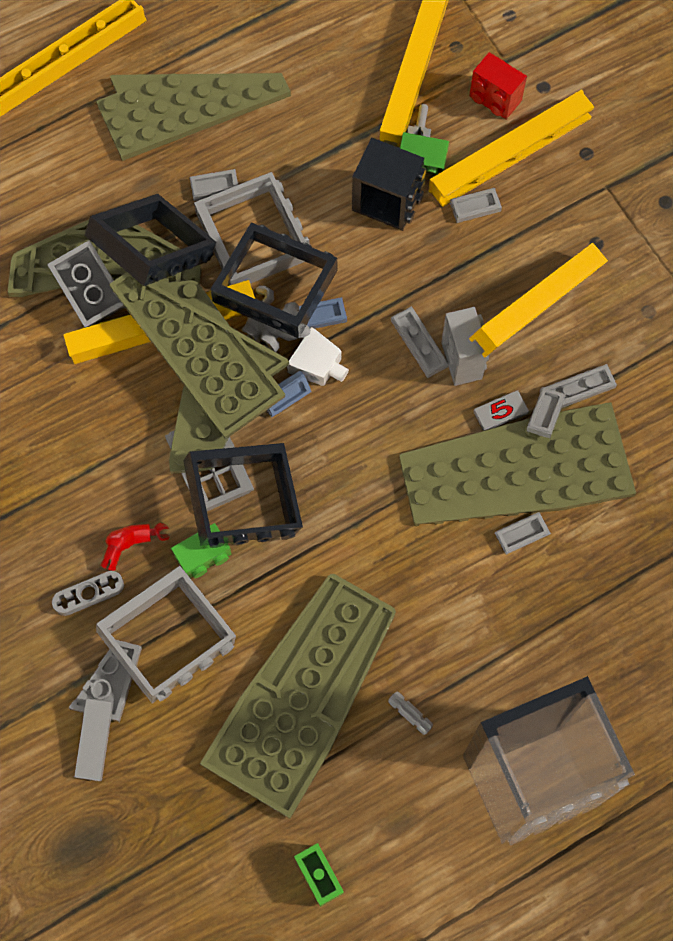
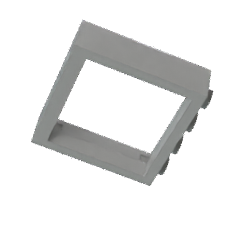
(239, 194)
(144, 600)

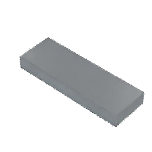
(419, 342)
(585, 385)
(94, 739)

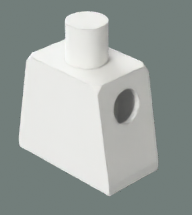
(317, 359)

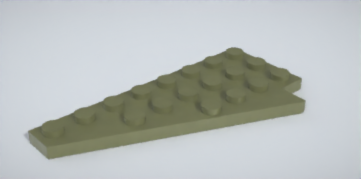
(168, 107)
(214, 362)

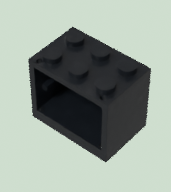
(388, 184)

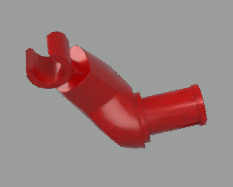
(128, 536)

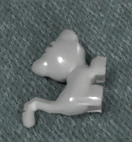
(265, 333)

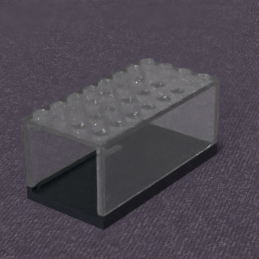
(546, 761)

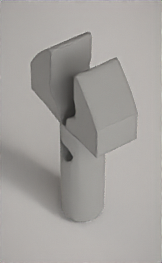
(421, 121)

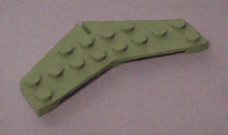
(32, 275)
(193, 427)

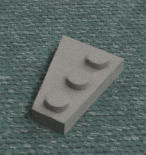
(109, 682)

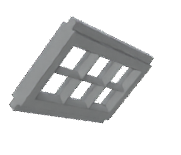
(238, 472)

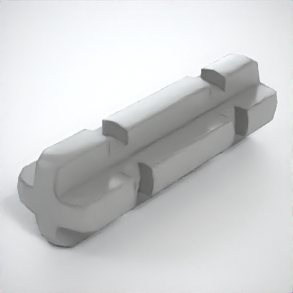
(410, 712)

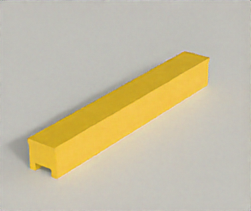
(68, 52)
(412, 70)
(511, 148)
(538, 299)
(125, 332)

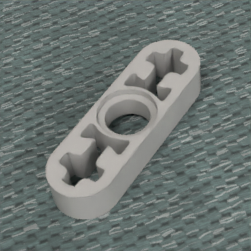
(78, 588)

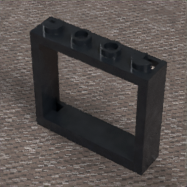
(103, 230)
(264, 312)
(237, 456)

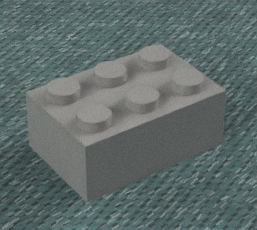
(86, 284)
(462, 355)

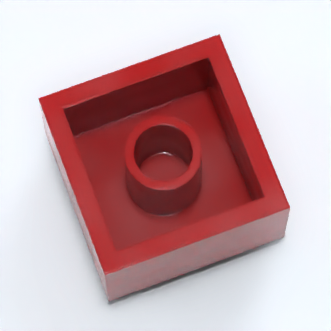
(497, 85)

